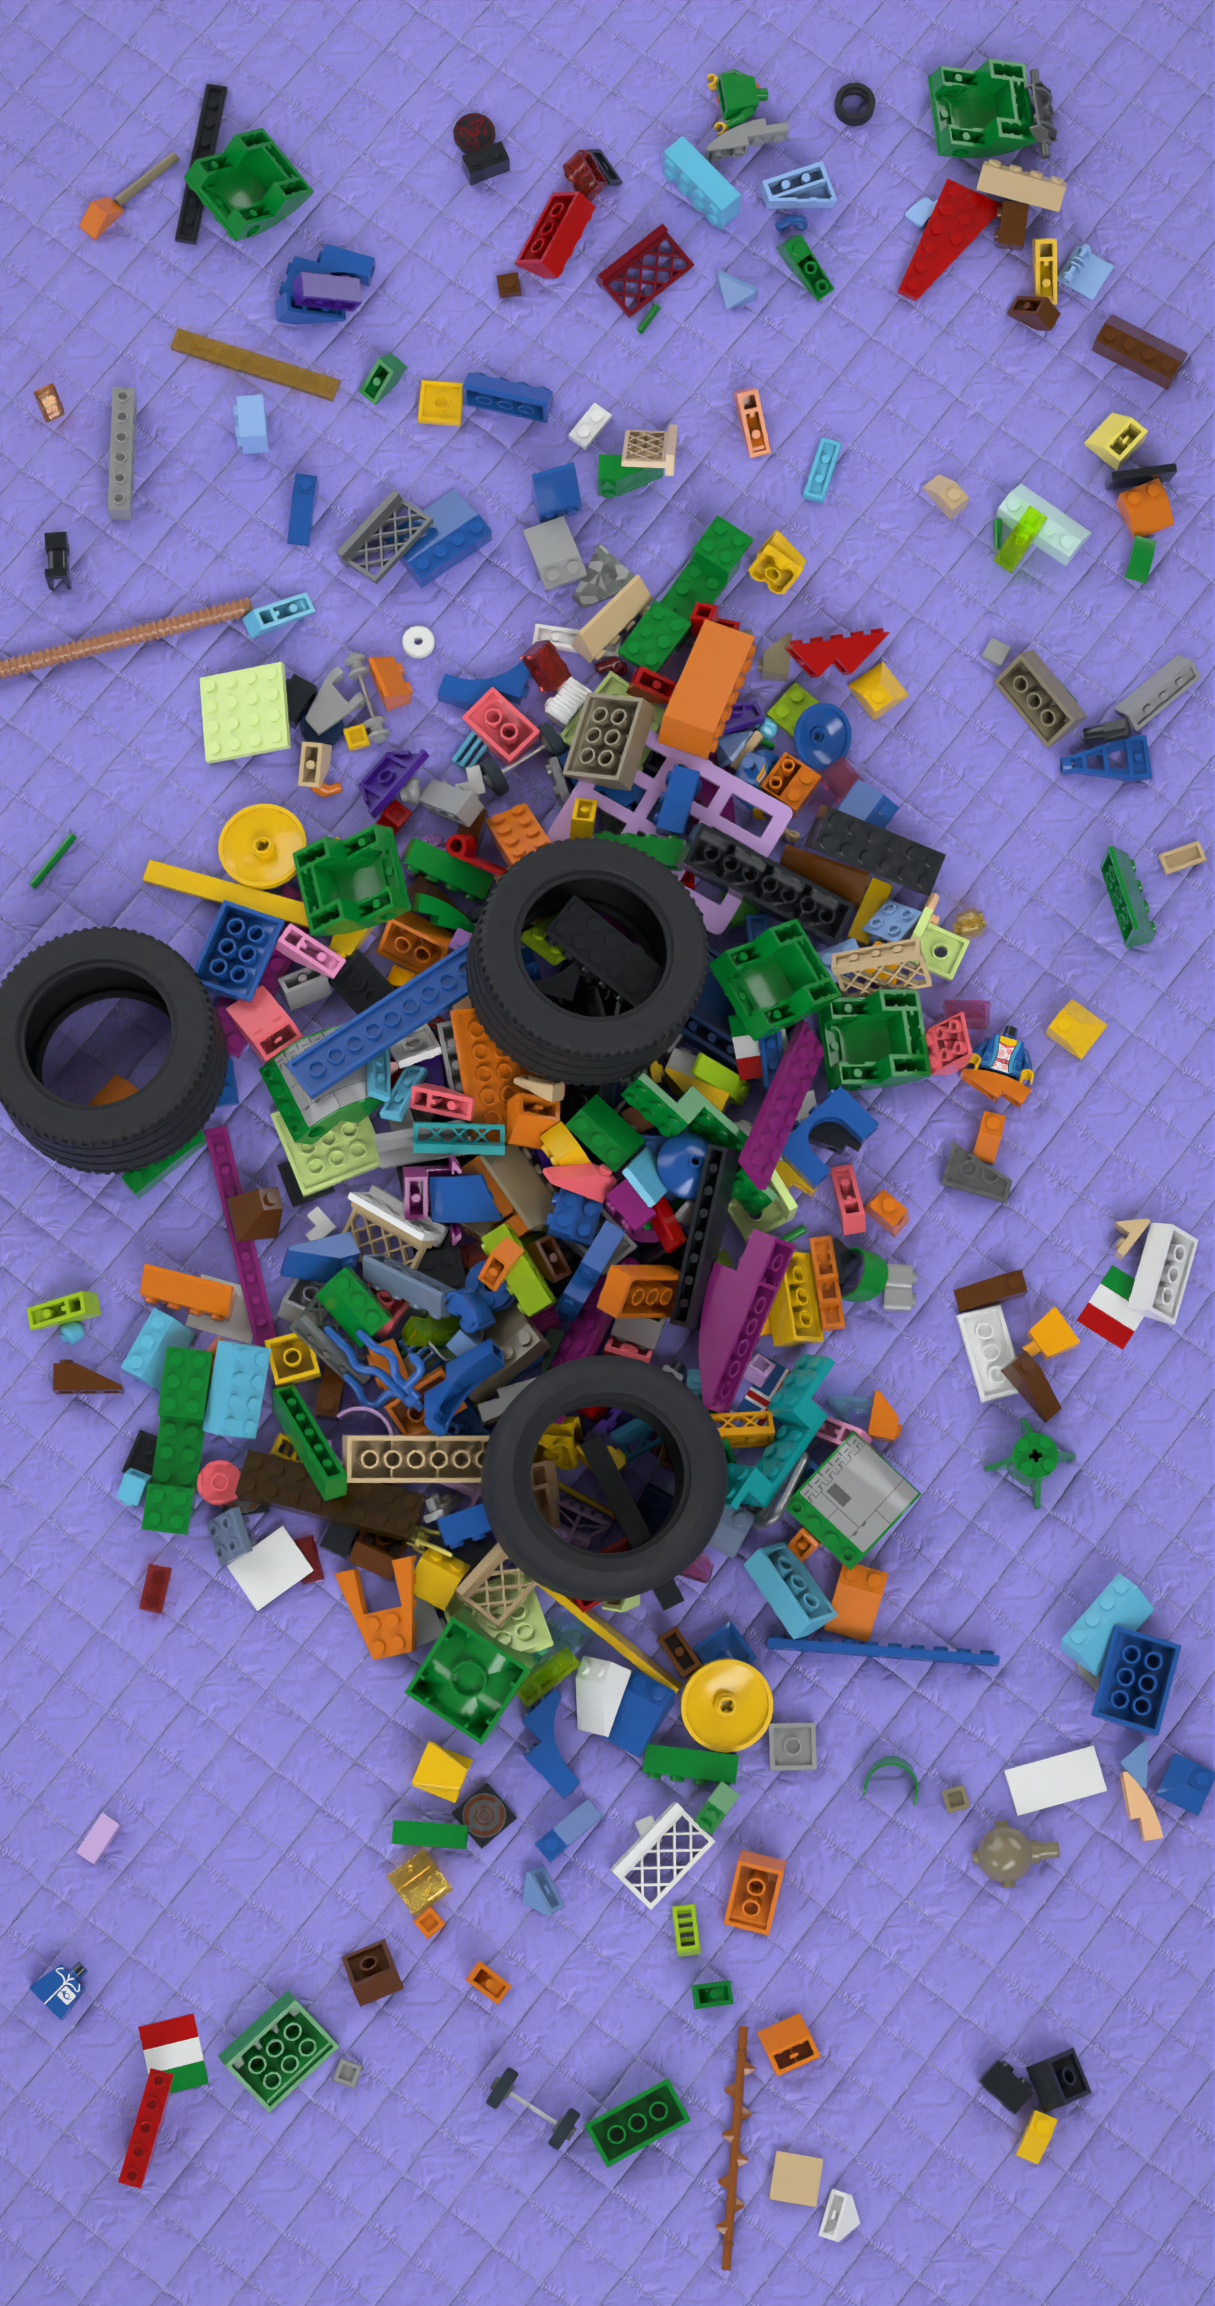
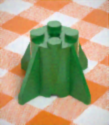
(1026, 1470)

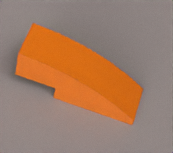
(996, 1086)

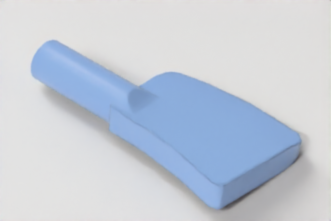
(920, 212)

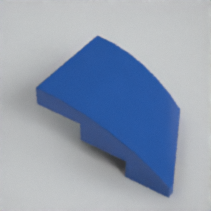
(462, 1199)

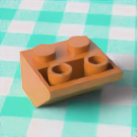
(791, 783)
(529, 1118)
(788, 2044)

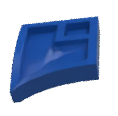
(724, 1643)
(1186, 1784)

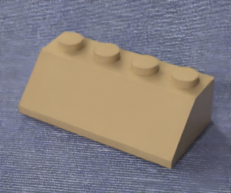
(1022, 185)
(612, 620)

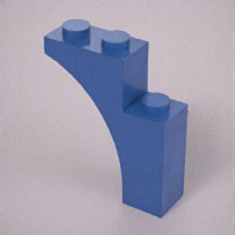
(332, 261)
(467, 692)
(589, 1271)
(461, 1379)
(545, 1756)

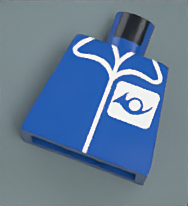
(60, 1989)

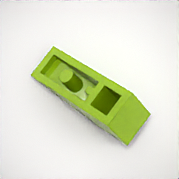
(717, 1075)
(66, 1309)

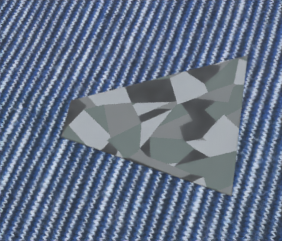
(604, 578)

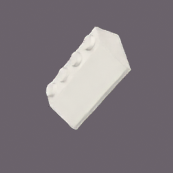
(1163, 1273)

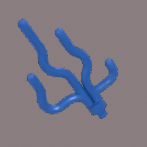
(397, 1385)

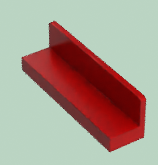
(667, 1226)

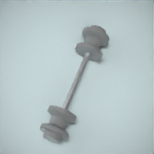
(358, 671)

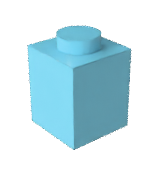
(133, 1487)

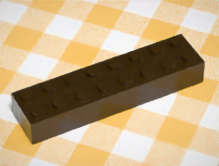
(365, 1507)

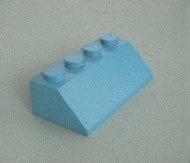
(790, 1590)
(1090, 1636)

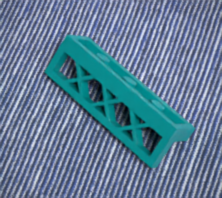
(458, 1147)

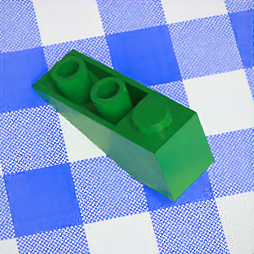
(805, 266)

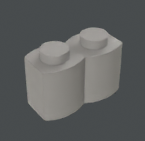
(898, 1288)

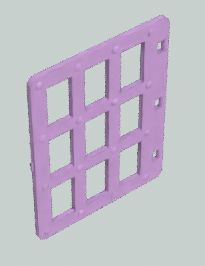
(715, 916)

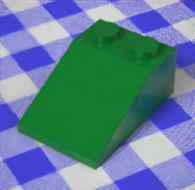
(618, 479)

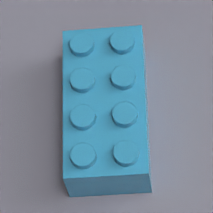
(701, 183)
(236, 1389)

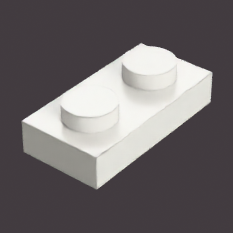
(590, 426)

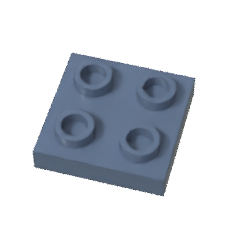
(230, 1536)

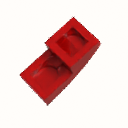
(394, 816)

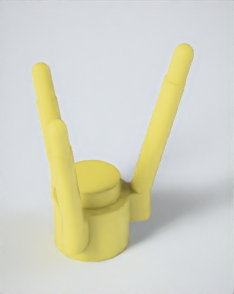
(423, 1541)

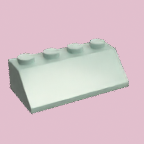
(1060, 535)

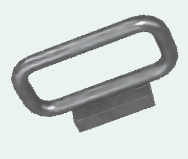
(762, 1515)

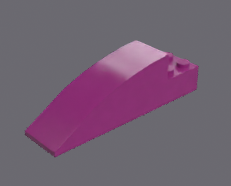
(735, 1314)

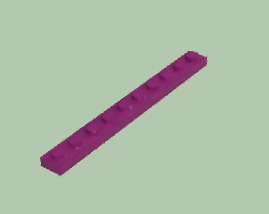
(244, 1252)

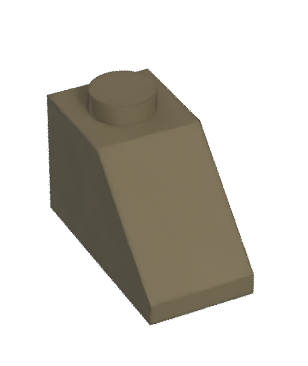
(776, 661)

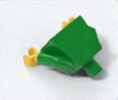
(736, 97)

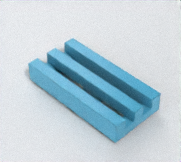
(460, 752)

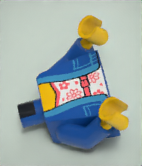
(754, 770)
(1004, 1056)

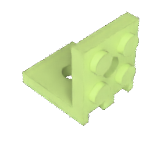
(934, 937)
(773, 1216)

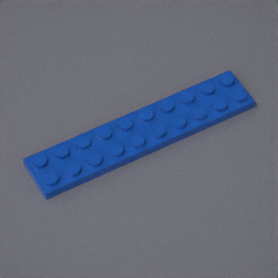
(382, 1025)

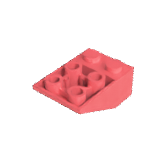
(264, 1024)
(948, 1045)

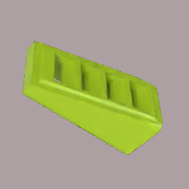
(692, 1949)

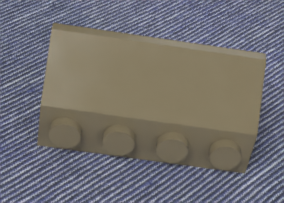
(1040, 698)

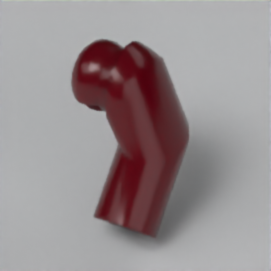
(612, 664)

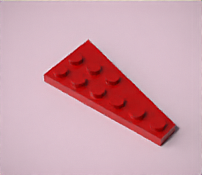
(952, 227)

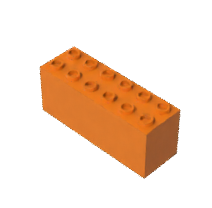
(707, 690)

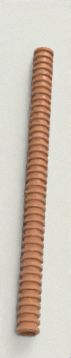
(125, 637)

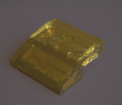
(419, 1883)

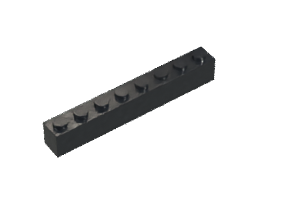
(704, 1234)

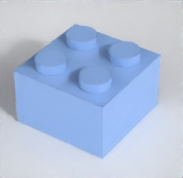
(251, 424)

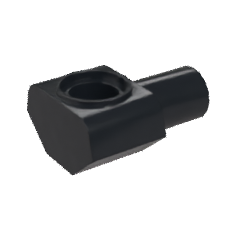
(1108, 731)

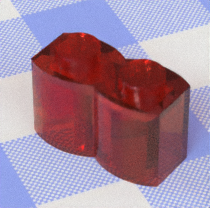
(585, 174)

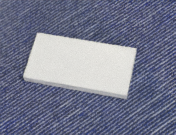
(988, 1351)
(1055, 1780)

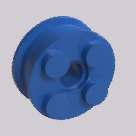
(497, 1300)

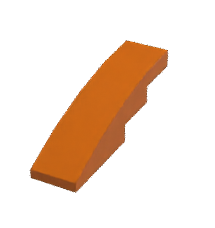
(827, 1283)

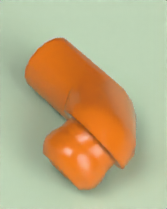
(327, 790)

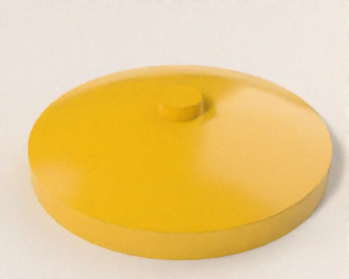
(260, 844)
(726, 1705)

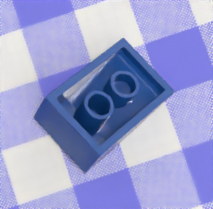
(556, 493)
(320, 1258)
(640, 1713)

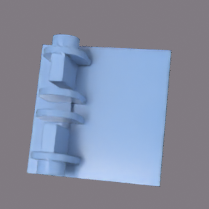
(1085, 272)
(891, 922)

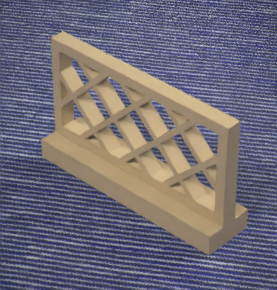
(651, 449)
(878, 957)
(385, 1226)
(480, 1576)

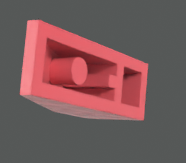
(442, 1101)
(583, 1179)
(848, 1199)

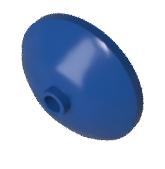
(831, 737)
(675, 1164)

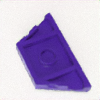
(389, 777)

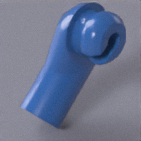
(791, 220)

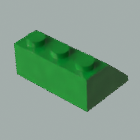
(605, 1133)
(354, 1304)

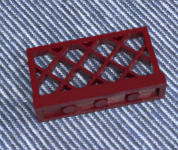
(636, 254)

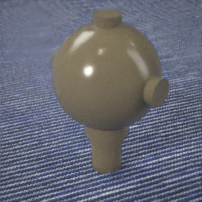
(1008, 1854)

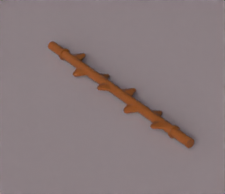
(736, 2158)

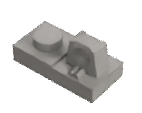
(440, 1505)

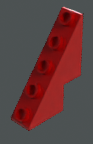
(842, 652)
(146, 2128)

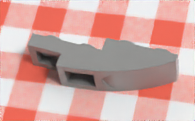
(738, 139)

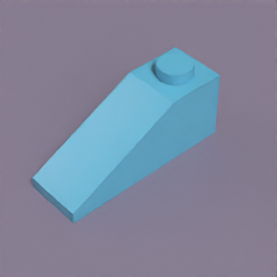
(278, 614)

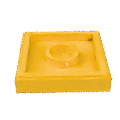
(440, 403)

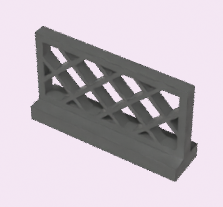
(372, 530)
(315, 1338)

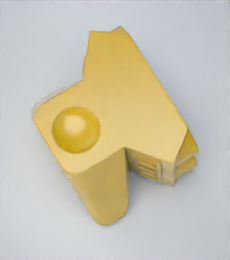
(777, 564)
(559, 1444)
(441, 1772)

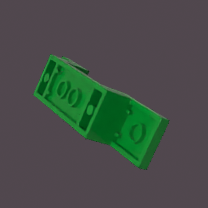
(667, 623)
(704, 1120)
(180, 1441)

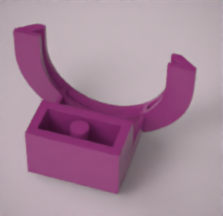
(417, 1191)
(630, 1210)

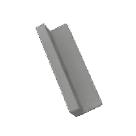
(1158, 691)
(397, 1146)

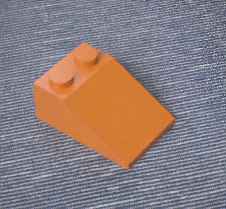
(856, 1601)
(755, 1892)

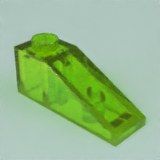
(547, 1675)

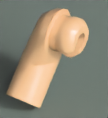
(931, 903)

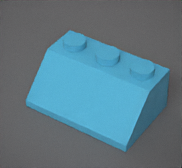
(148, 1352)

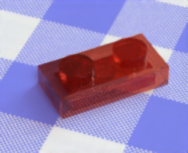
(155, 1588)

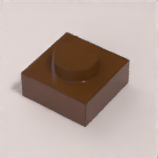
(508, 285)

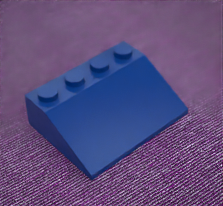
(449, 540)
(238, 951)
(1136, 1681)

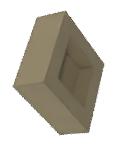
(955, 1799)

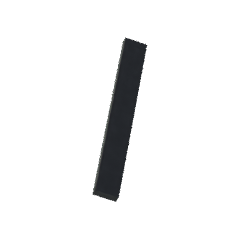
(204, 146)
(625, 1509)

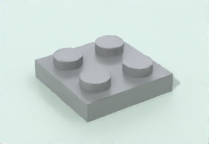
(792, 1746)

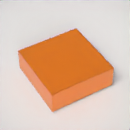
(429, 1922)

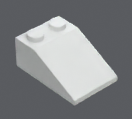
(599, 1694)

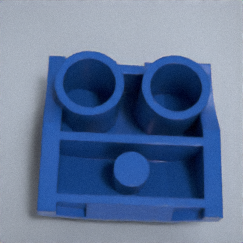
(472, 1308)

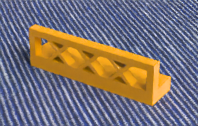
(750, 1434)

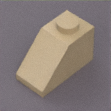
(946, 495)
(314, 764)

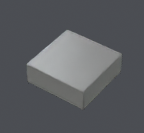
(996, 652)
(347, 2073)

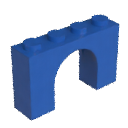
(837, 1108)

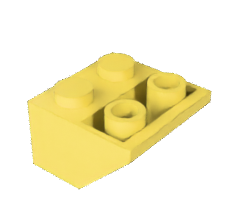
(1116, 439)

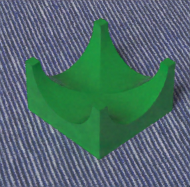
(470, 1677)

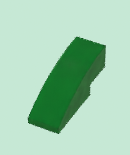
(441, 913)
(429, 1834)

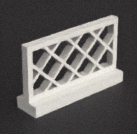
(391, 1209)
(647, 1841)

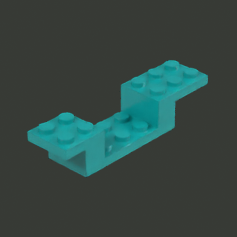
(800, 1423)

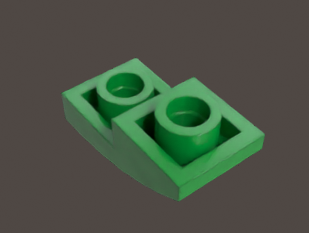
(1140, 559)

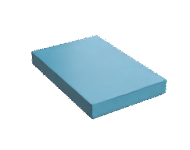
(644, 1177)

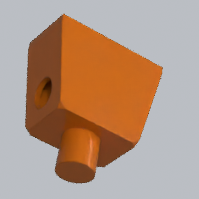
(887, 1212)

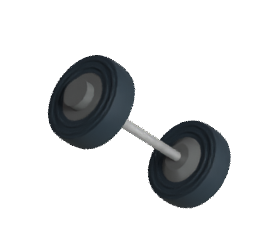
(494, 776)
(503, 2088)

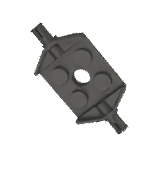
(1044, 130)

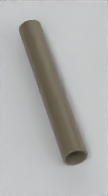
(146, 179)

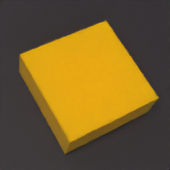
(356, 737)

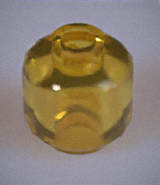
(969, 923)

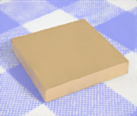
(796, 2178)

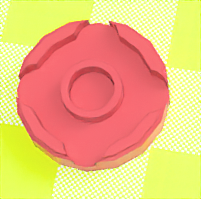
(218, 1482)

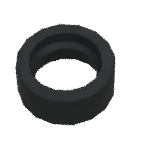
(854, 89)

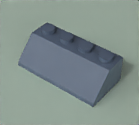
(406, 1284)
(731, 1529)

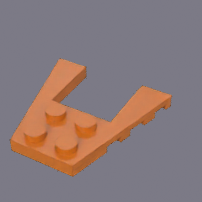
(388, 1630)

